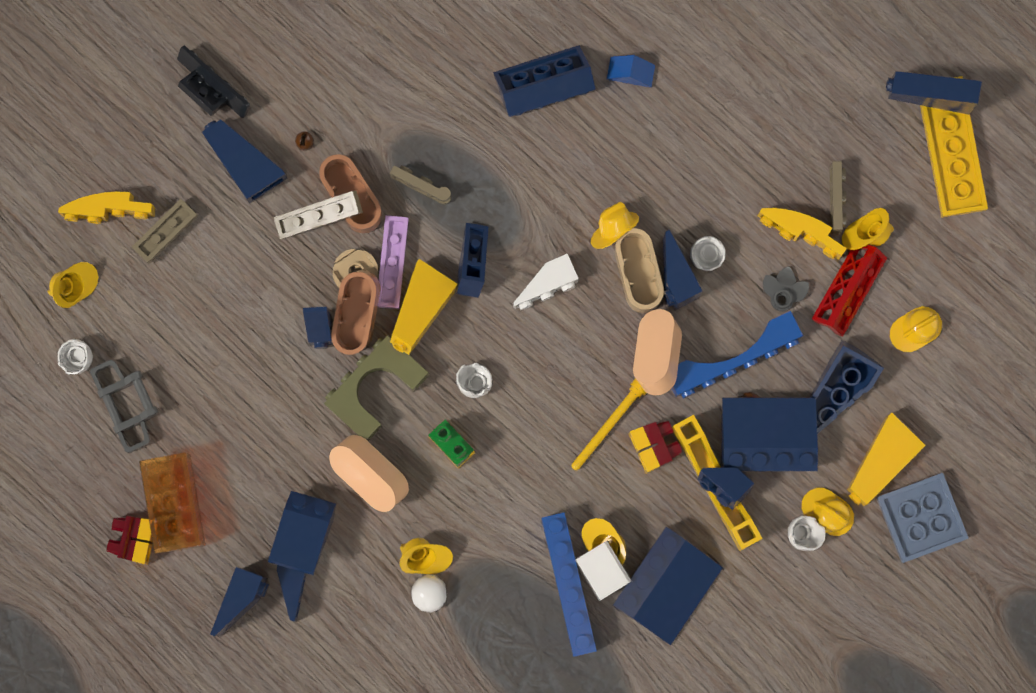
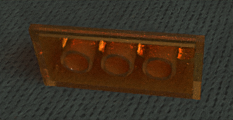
(172, 503)

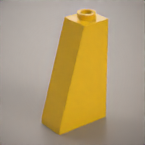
(422, 304)
(886, 457)

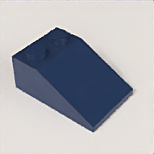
(679, 281)
(302, 532)
(242, 594)

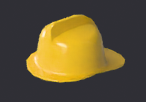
(613, 225)
(868, 230)
(73, 284)
(915, 329)
(828, 510)
(598, 531)
(423, 557)

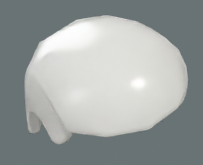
(707, 253)
(74, 356)
(474, 380)
(806, 533)
(429, 593)

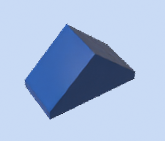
(631, 70)

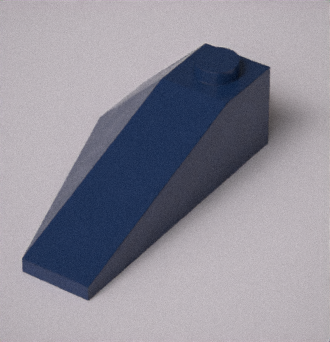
(843, 381)

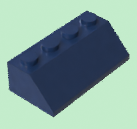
(544, 81)

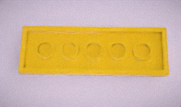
(954, 161)

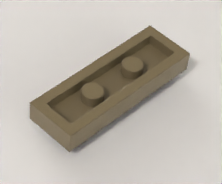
(837, 197)
(164, 231)

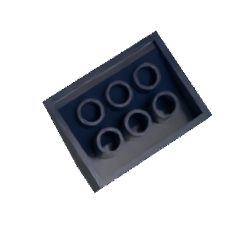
(769, 433)
(667, 586)

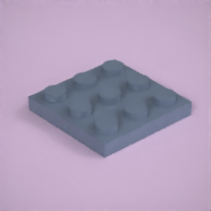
(922, 518)

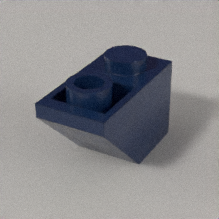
(727, 484)

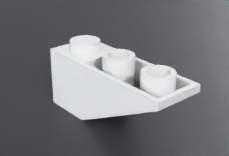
(551, 278)

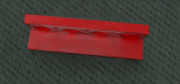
(854, 289)

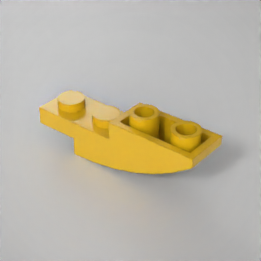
(97, 207)
(794, 223)

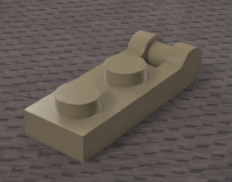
(422, 185)

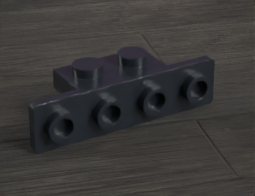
(207, 87)

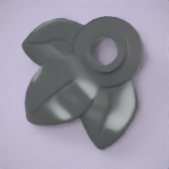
(785, 286)

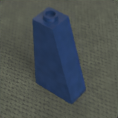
(935, 91)
(245, 164)

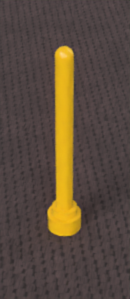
(635, 391)

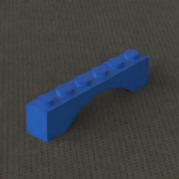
(778, 333)
(568, 584)

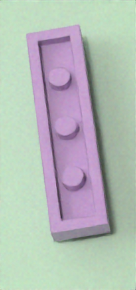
(392, 261)

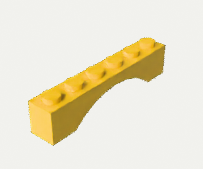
(701, 456)

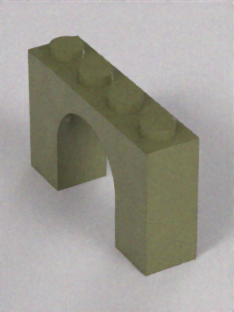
(384, 357)

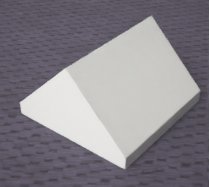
(602, 570)

